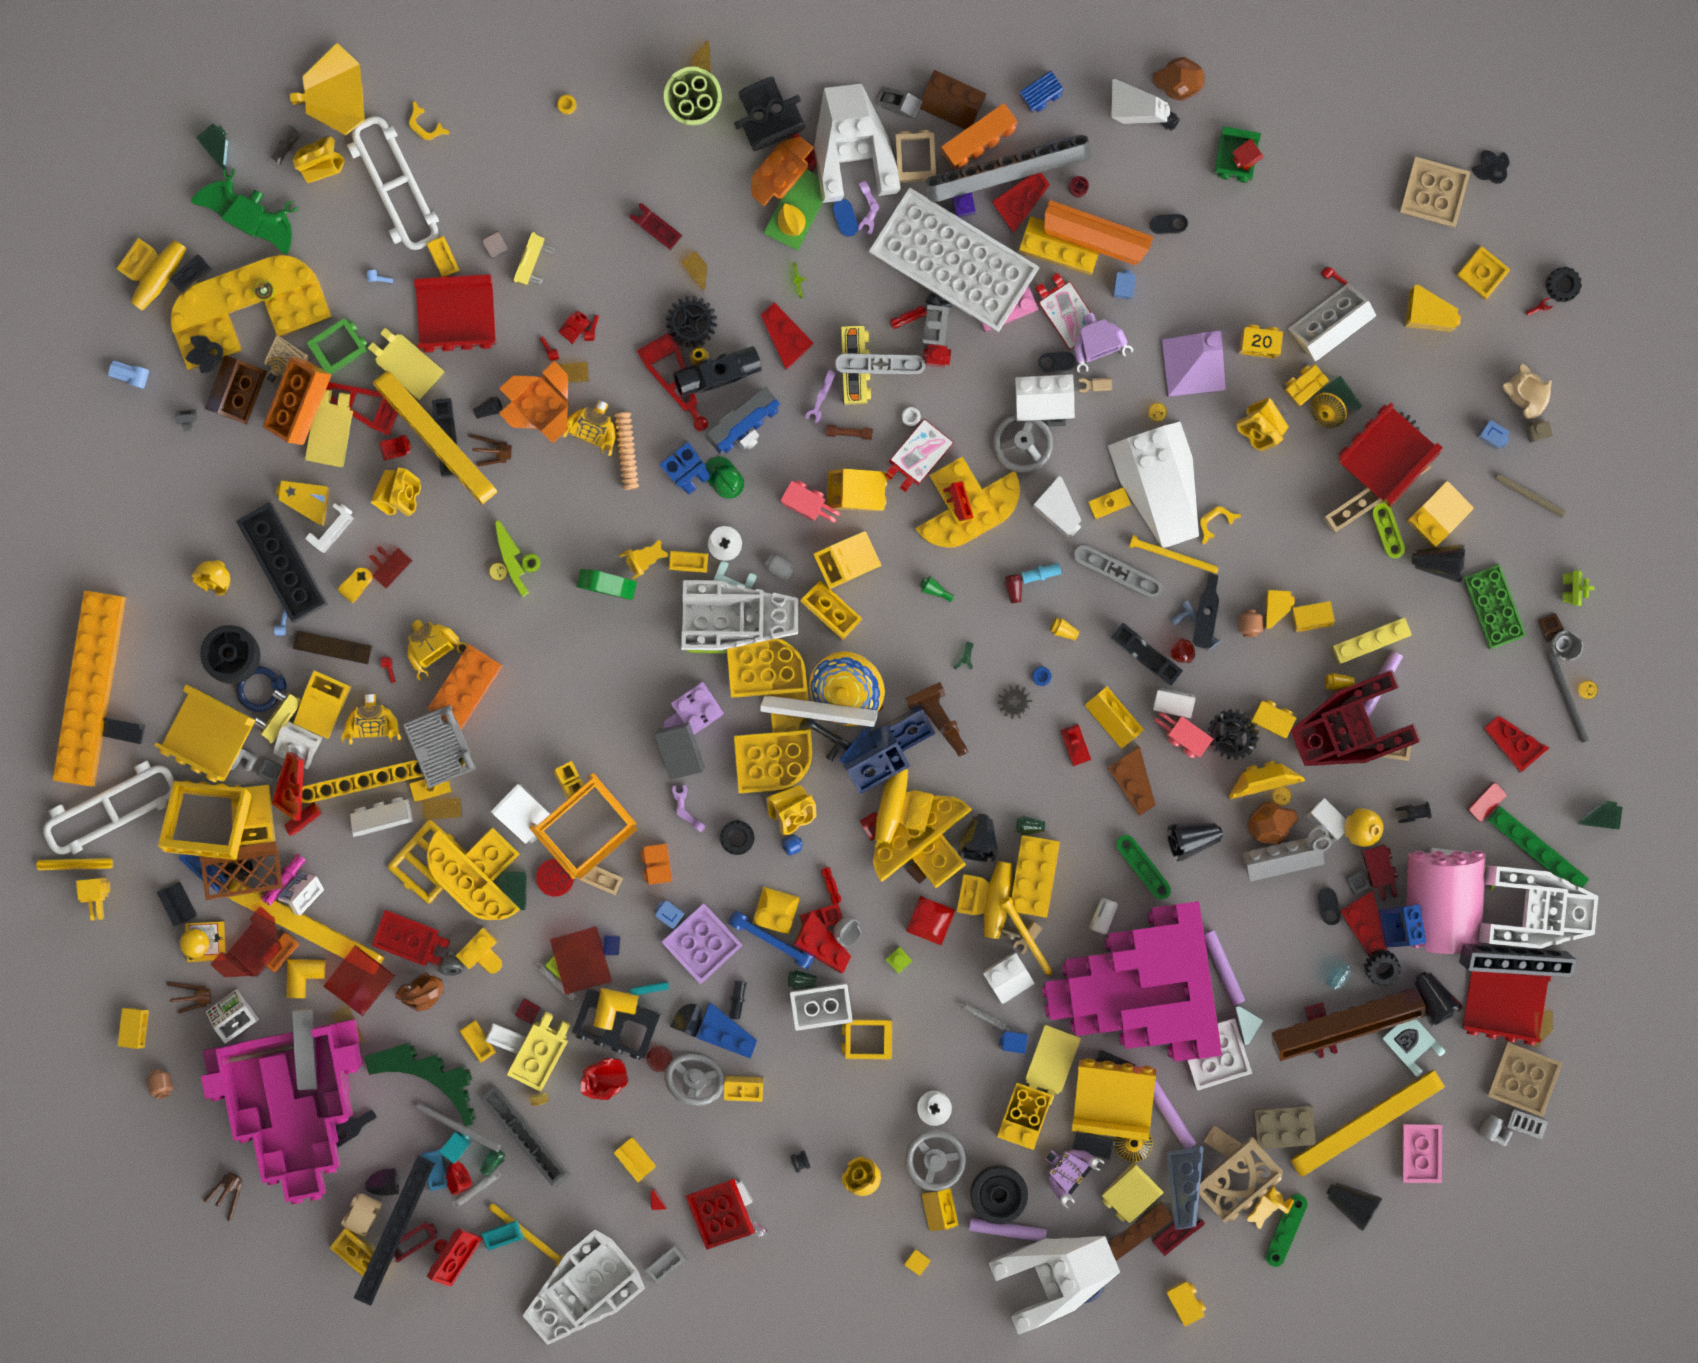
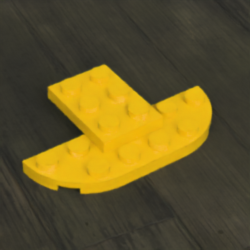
(988, 505)
(927, 848)
(472, 874)

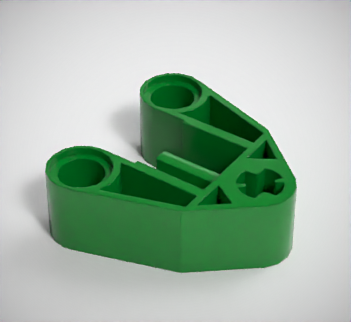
(606, 584)

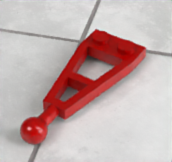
(659, 350)
(385, 415)

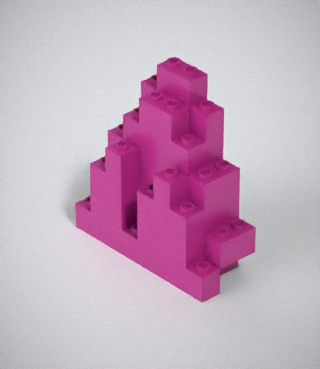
(1147, 986)
(289, 1126)

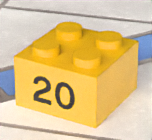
(1260, 341)

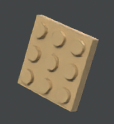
(1435, 192)
(1525, 1079)

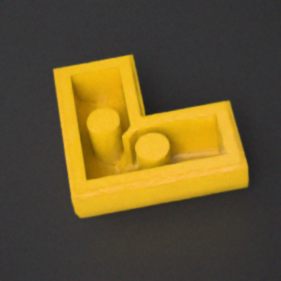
(298, 971)
(609, 1003)

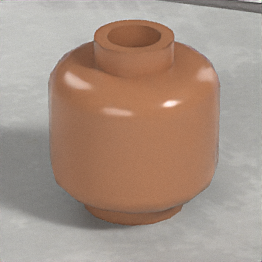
(1250, 624)
(159, 1084)

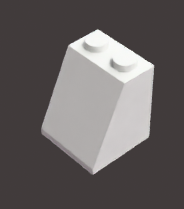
(1136, 106)
(1059, 508)
(519, 811)
(1008, 977)

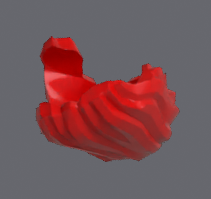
(604, 1079)

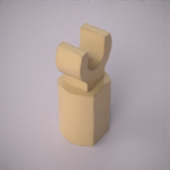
(1096, 384)
(1034, 929)

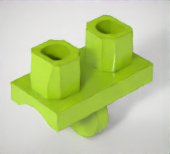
(1575, 579)

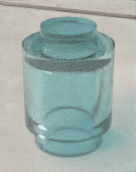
(1339, 975)

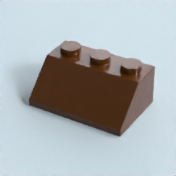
(952, 100)
(235, 389)

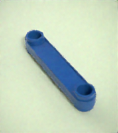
(740, 921)

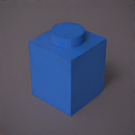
(1013, 1041)

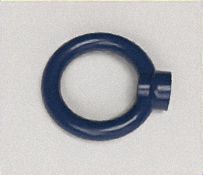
(278, 683)

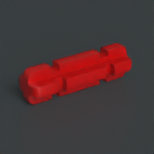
(908, 317)
(831, 885)

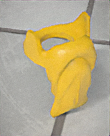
(641, 559)
(1267, 1204)

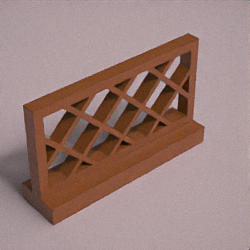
(244, 853)

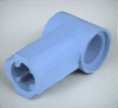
(133, 375)

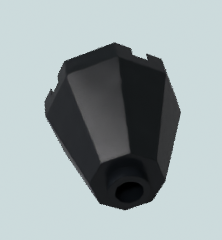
(979, 840)

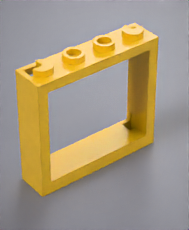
(202, 788)

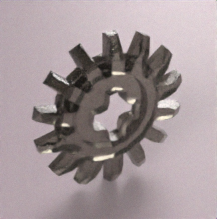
(1009, 696)

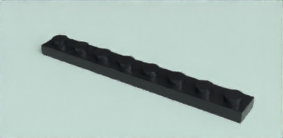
(394, 1230)

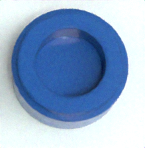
(1041, 676)

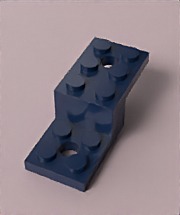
(888, 756)

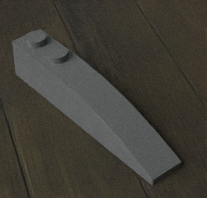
(526, 1137)

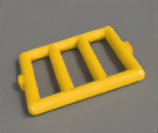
(405, 853)

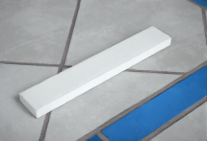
(819, 711)

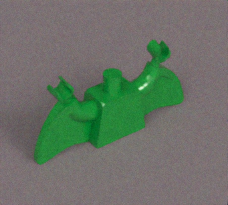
(247, 213)

